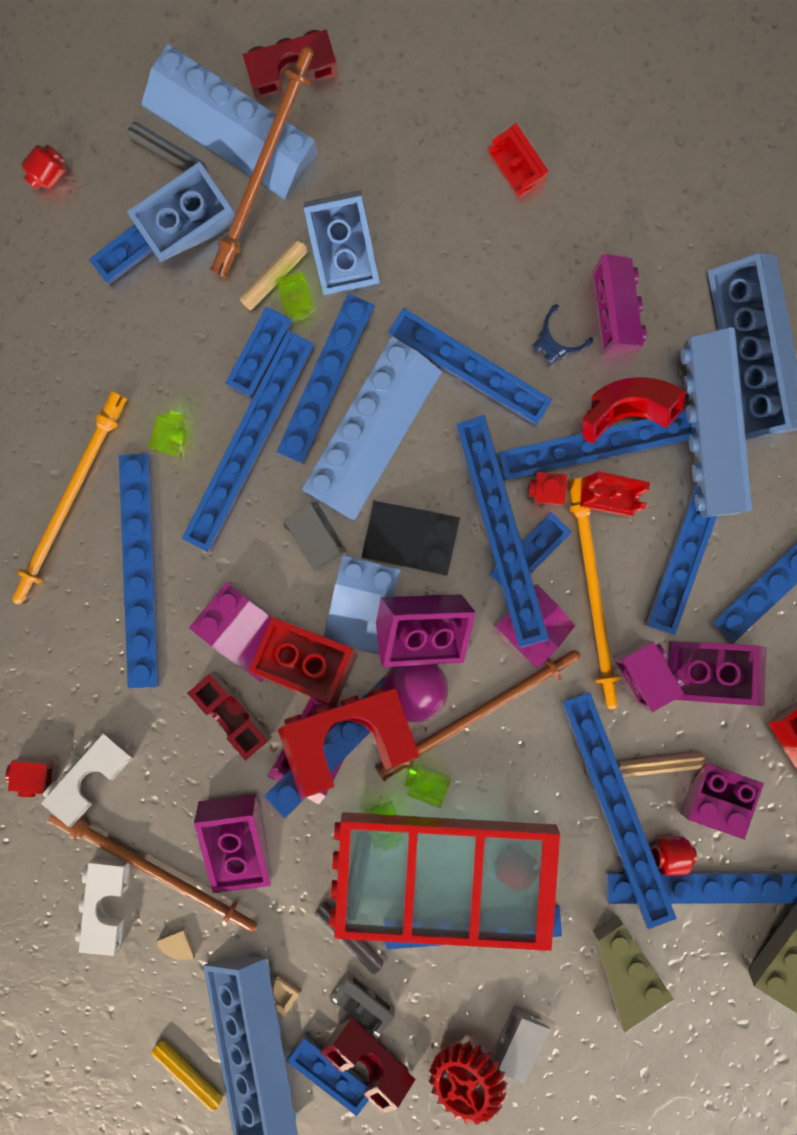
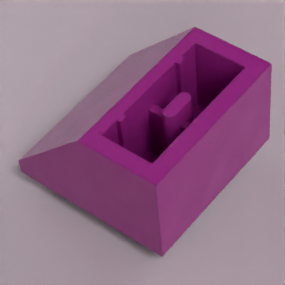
(722, 800)

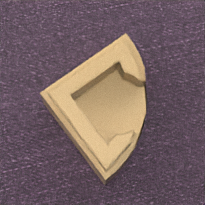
(176, 945)
(284, 993)

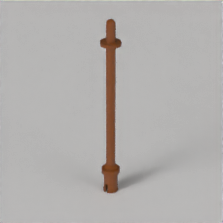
(229, 244)
(552, 669)
(82, 830)

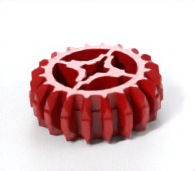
(468, 1082)

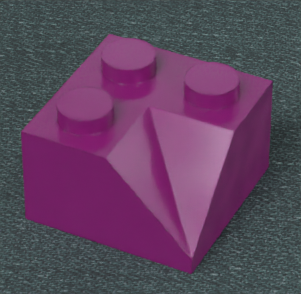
(557, 626)
(649, 675)

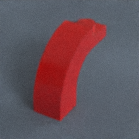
(632, 397)

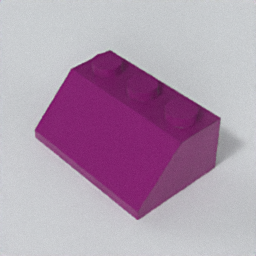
(619, 305)
(423, 629)

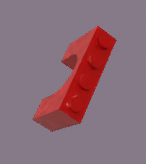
(378, 713)

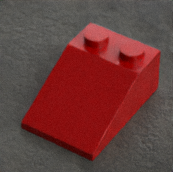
(303, 662)

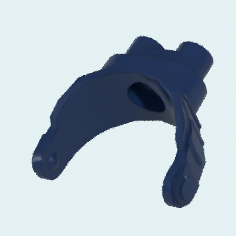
(552, 349)

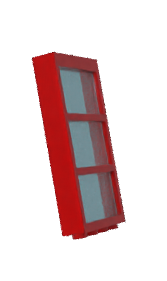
(445, 881)

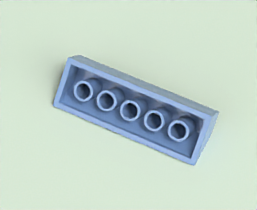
(224, 120)
(752, 300)
(716, 424)
(372, 429)
(250, 1047)

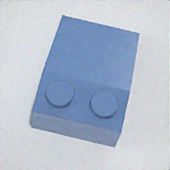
(182, 213)
(341, 242)
(357, 602)

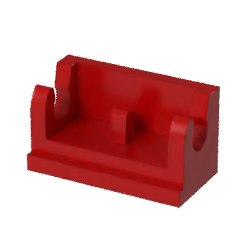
(518, 160)
(613, 493)

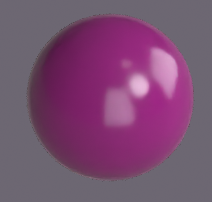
(420, 690)

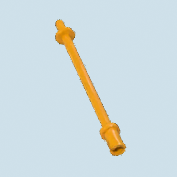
(105, 422)
(582, 515)

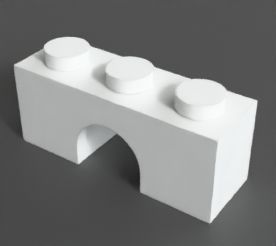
(66, 798)
(99, 931)

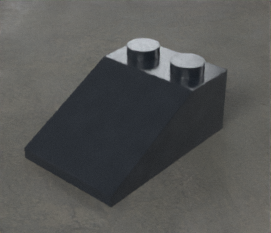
(410, 537)

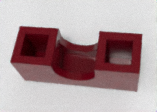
(267, 63)
(236, 720)
(387, 1077)

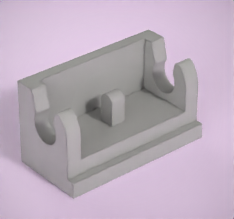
(520, 1044)

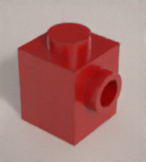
(548, 489)
(29, 776)

